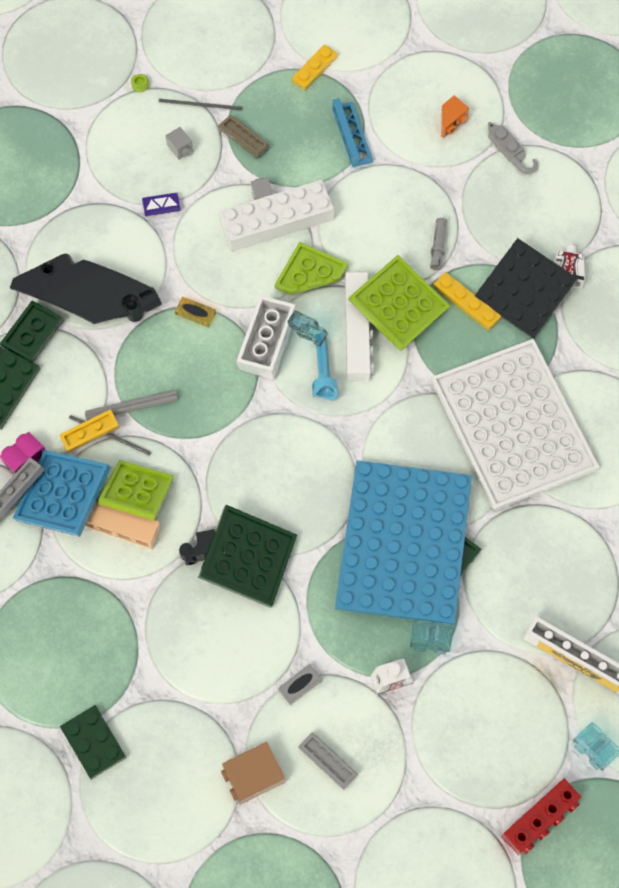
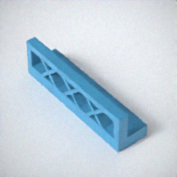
(348, 135)

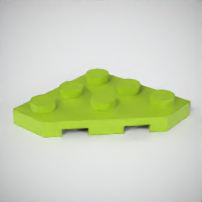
(309, 269)

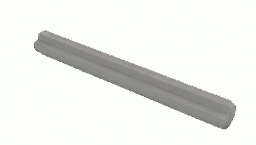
(135, 404)

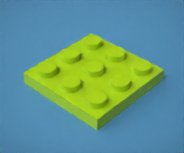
(136, 490)

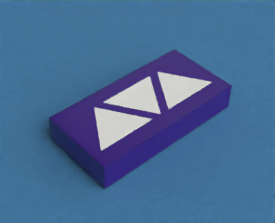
(161, 204)

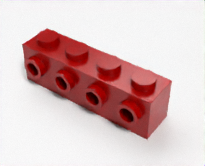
(541, 816)

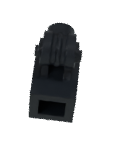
(192, 554)

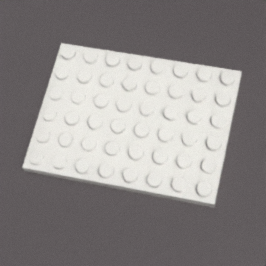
(514, 424)

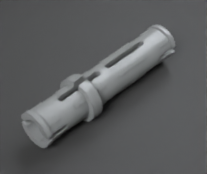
(438, 245)

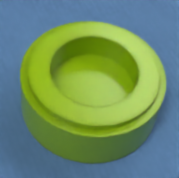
(140, 82)

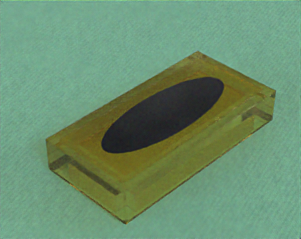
(195, 312)

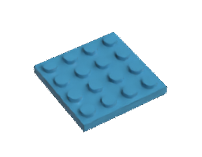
(63, 493)

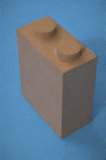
(252, 773)

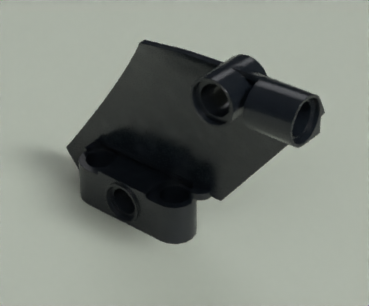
(87, 290)

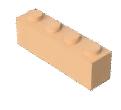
(124, 525)

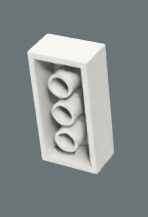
(266, 337)

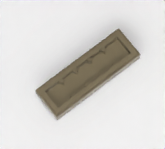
(243, 136)

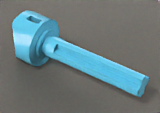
(325, 385)

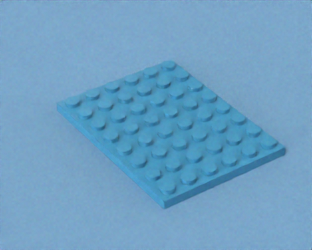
(404, 542)

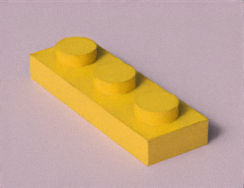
(314, 67)
(89, 431)

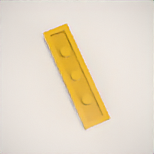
(466, 301)

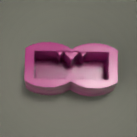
(18, 453)

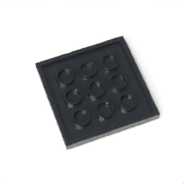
(526, 288)

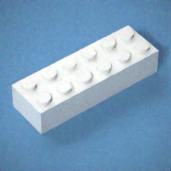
(276, 215)

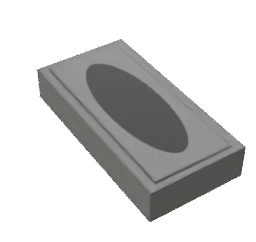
(300, 684)

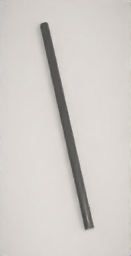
(200, 104)
(116, 438)

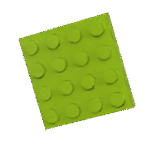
(399, 303)

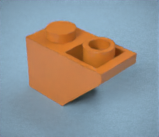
(452, 115)

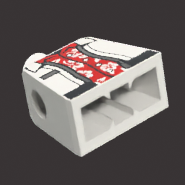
(572, 263)
(391, 676)

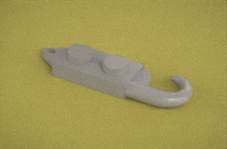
(509, 147)

